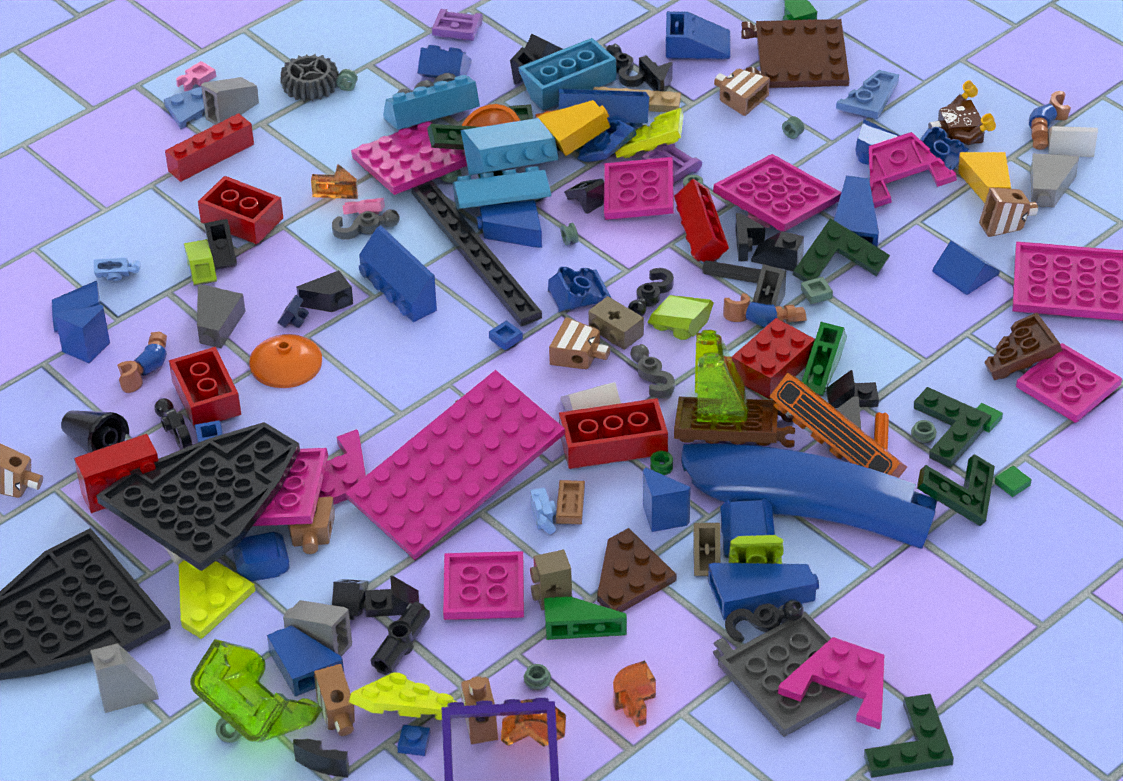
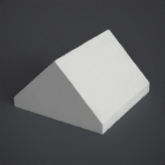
(1072, 141)
(593, 397)

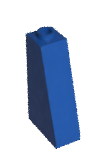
(857, 209)
(756, 584)

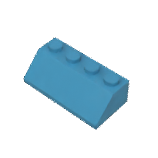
(575, 67)
(431, 102)
(508, 146)
(501, 189)

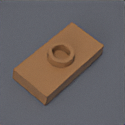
(570, 502)

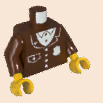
(962, 119)

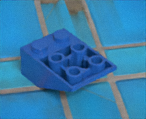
(695, 37)

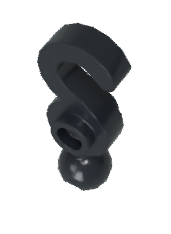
(624, 67)
(649, 293)
(173, 422)
(764, 618)

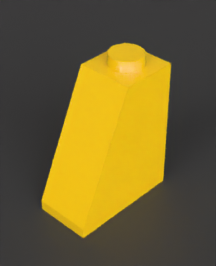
(576, 125)
(984, 171)

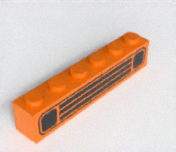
(833, 427)

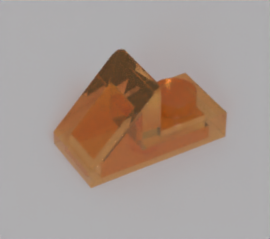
(340, 185)

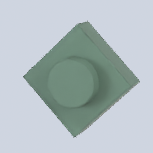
(816, 290)

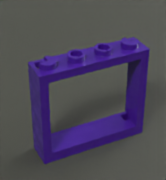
(487, 709)

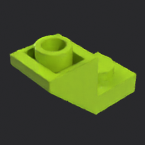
(200, 262)

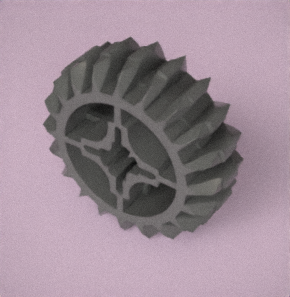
(309, 77)

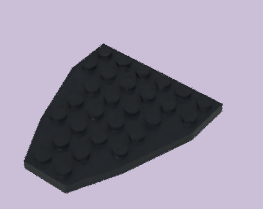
(207, 493)
(71, 604)

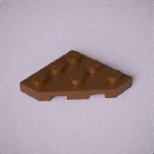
(1025, 345)
(631, 572)

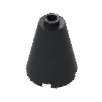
(94, 429)

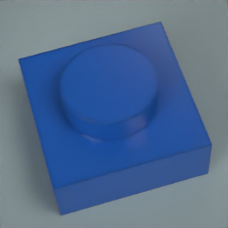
(505, 335)
(414, 740)

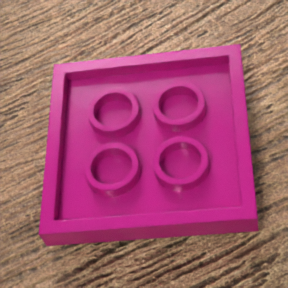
(639, 188)
(1069, 383)
(483, 585)

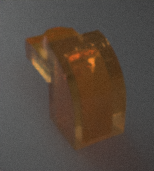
(630, 690)
(533, 725)

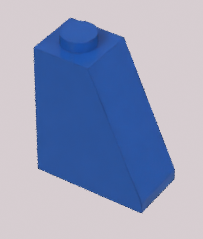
(511, 223)
(299, 657)

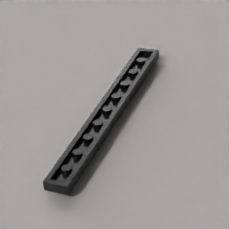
(477, 253)

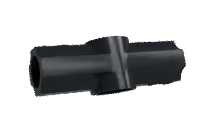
(400, 638)

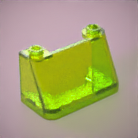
(717, 382)
(231, 686)

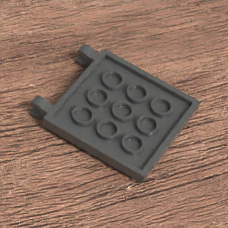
(768, 660)

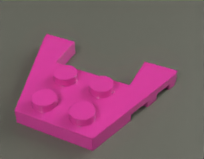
(900, 159)
(344, 470)
(845, 669)

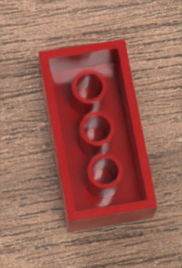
(613, 433)

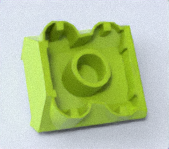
(681, 315)
(756, 549)

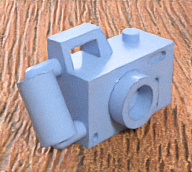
(115, 268)
(543, 510)

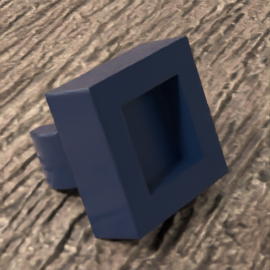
(293, 313)

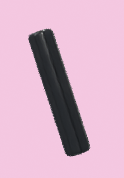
(731, 271)

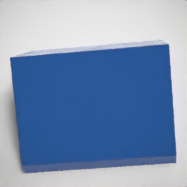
(963, 268)
(83, 332)
(665, 501)

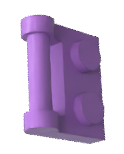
(456, 25)
(682, 163)

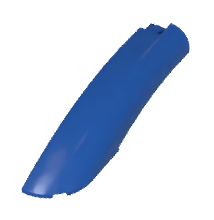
(812, 488)

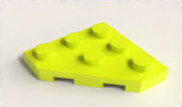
(664, 129)
(209, 596)
(400, 694)

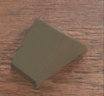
(705, 547)

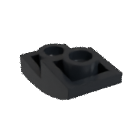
(329, 762)

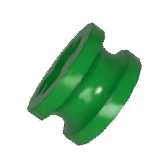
(661, 456)

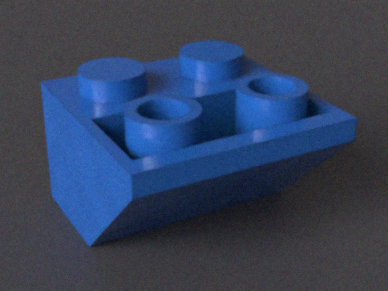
(437, 61)

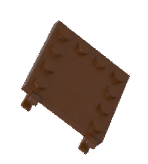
(800, 52)
(758, 428)

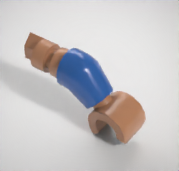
(1042, 117)
(760, 313)
(145, 363)

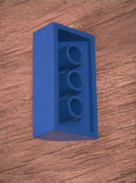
(626, 106)
(398, 275)

